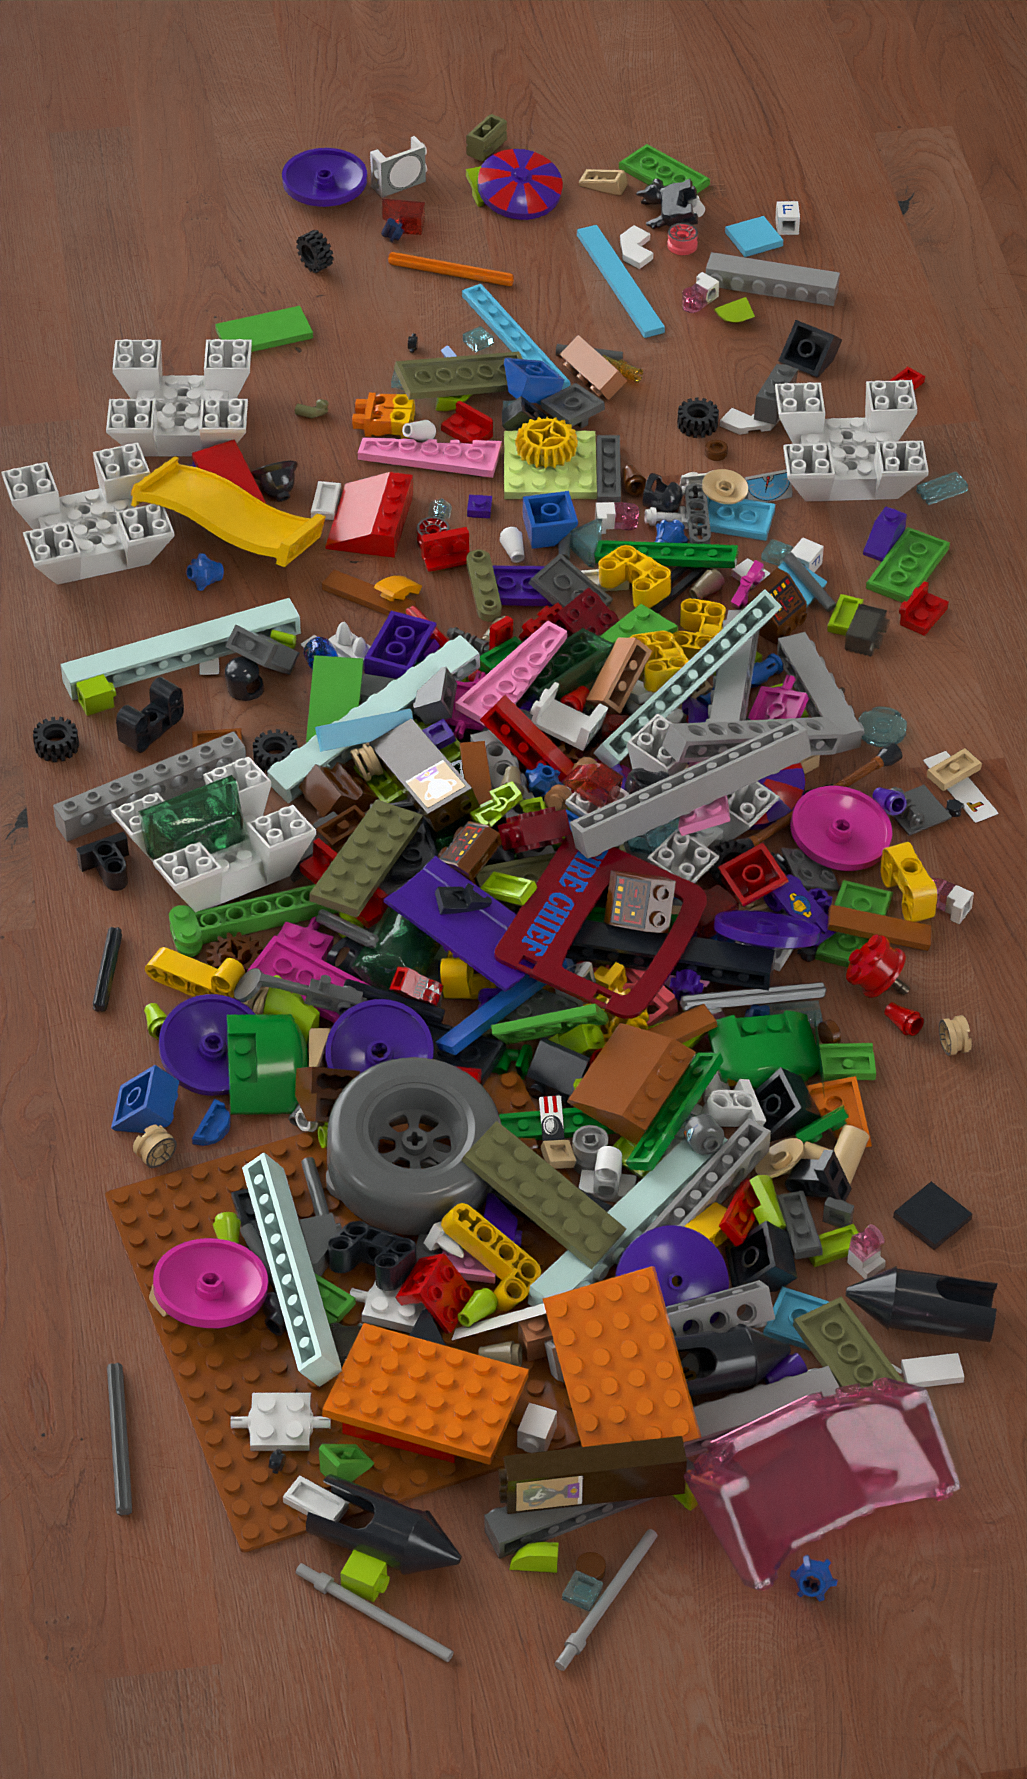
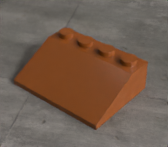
(631, 1080)

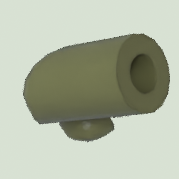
(312, 412)

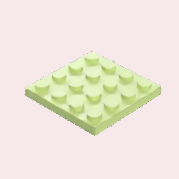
(576, 476)

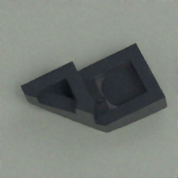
(460, 900)

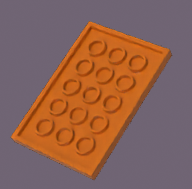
(621, 1361)
(426, 1393)

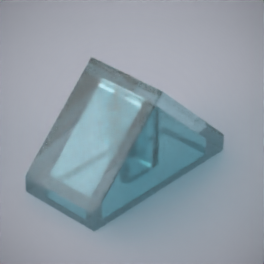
(585, 540)

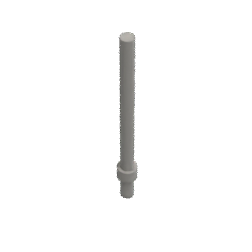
(325, 1583)
(576, 1641)

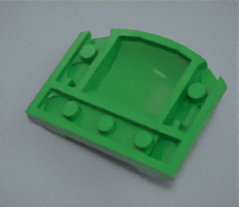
(762, 1045)
(264, 1063)

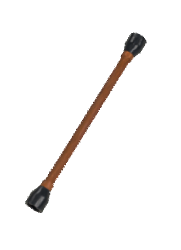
(886, 757)

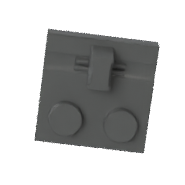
(573, 405)

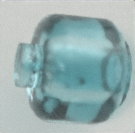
(440, 508)

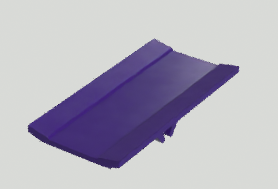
(467, 934)

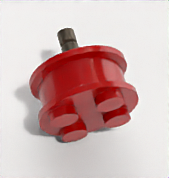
(877, 967)

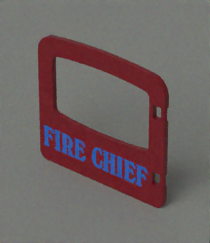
(558, 910)

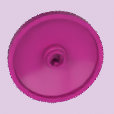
(841, 828)
(210, 1283)

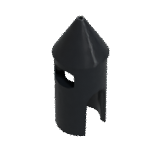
(928, 1303)
(731, 1358)
(397, 1534)

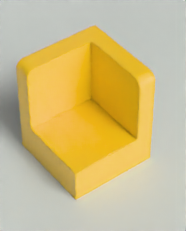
(611, 978)

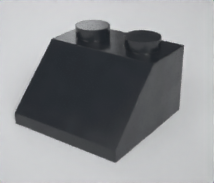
(809, 349)
(555, 1071)
(786, 1104)
(763, 1257)

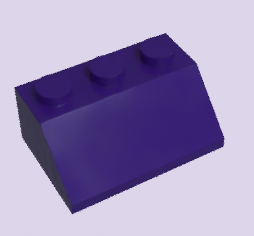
(398, 645)

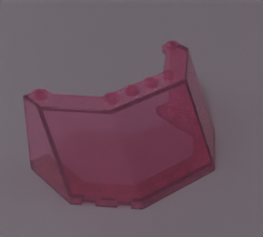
(817, 1470)

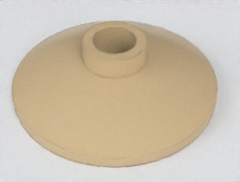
(725, 486)
(781, 1158)

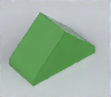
(343, 1460)

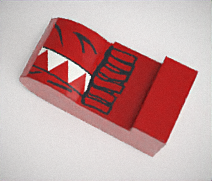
(416, 986)

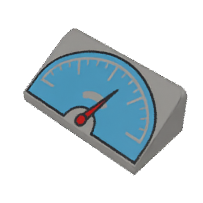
(769, 487)

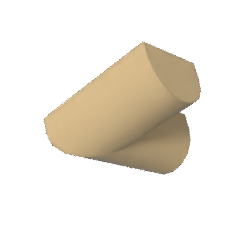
(847, 1149)

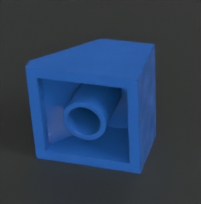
(531, 379)
(548, 518)
(146, 1101)

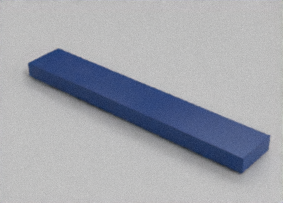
(489, 1014)

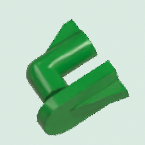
(522, 1057)

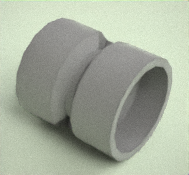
(585, 1146)

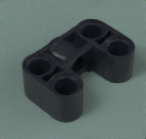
(143, 727)
(388, 1253)

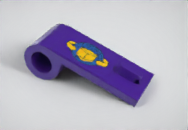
(800, 904)

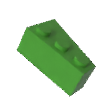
(637, 622)

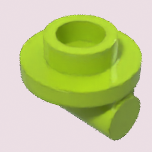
(284, 638)

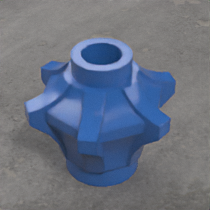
(671, 532)
(204, 571)
(542, 780)
(817, 1569)

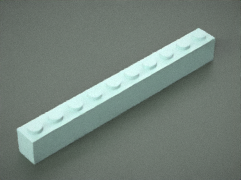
(178, 648)
(691, 675)
(398, 695)
(635, 1212)
(292, 1270)

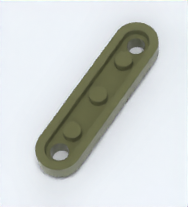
(484, 585)

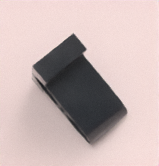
(108, 859)
(819, 1177)

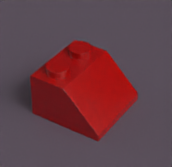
(752, 875)

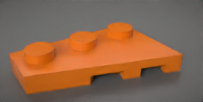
(841, 1093)

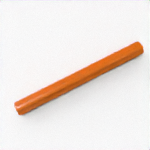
(451, 269)

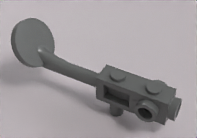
(317, 994)

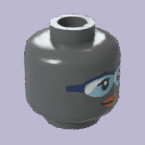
(703, 1134)

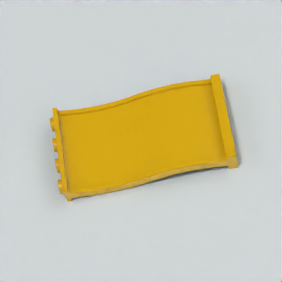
(228, 511)

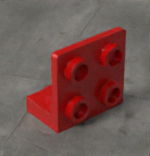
(439, 1288)

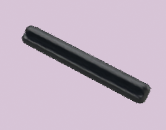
(107, 969)
(424, 1009)

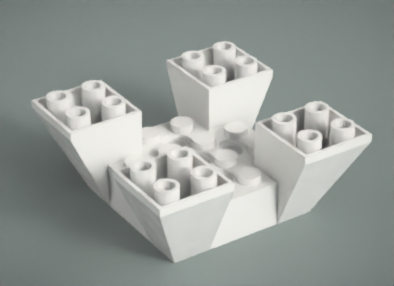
(179, 412)
(851, 455)
(91, 529)
(692, 853)
(265, 856)

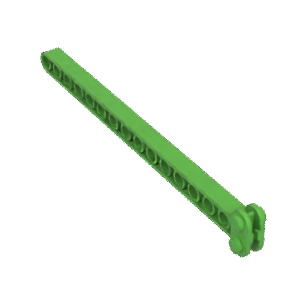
(193, 928)

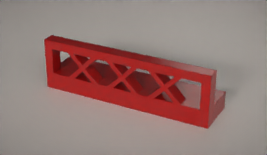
(317, 865)

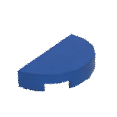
(213, 1126)

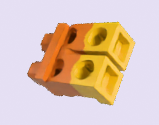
(383, 414)

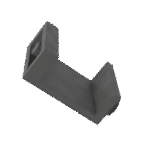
(262, 650)

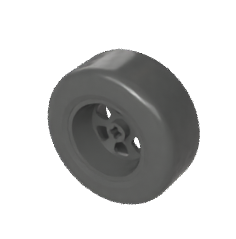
(411, 1094)

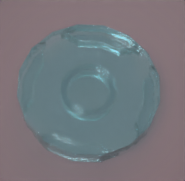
(883, 726)

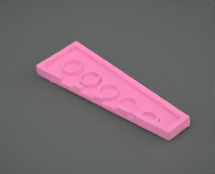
(455, 457)
(514, 673)
(705, 816)

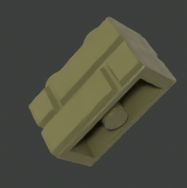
(486, 137)

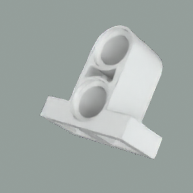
(734, 1106)
(607, 1180)

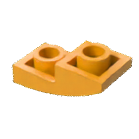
(397, 587)

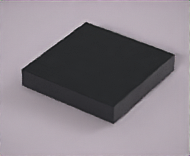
(932, 1215)

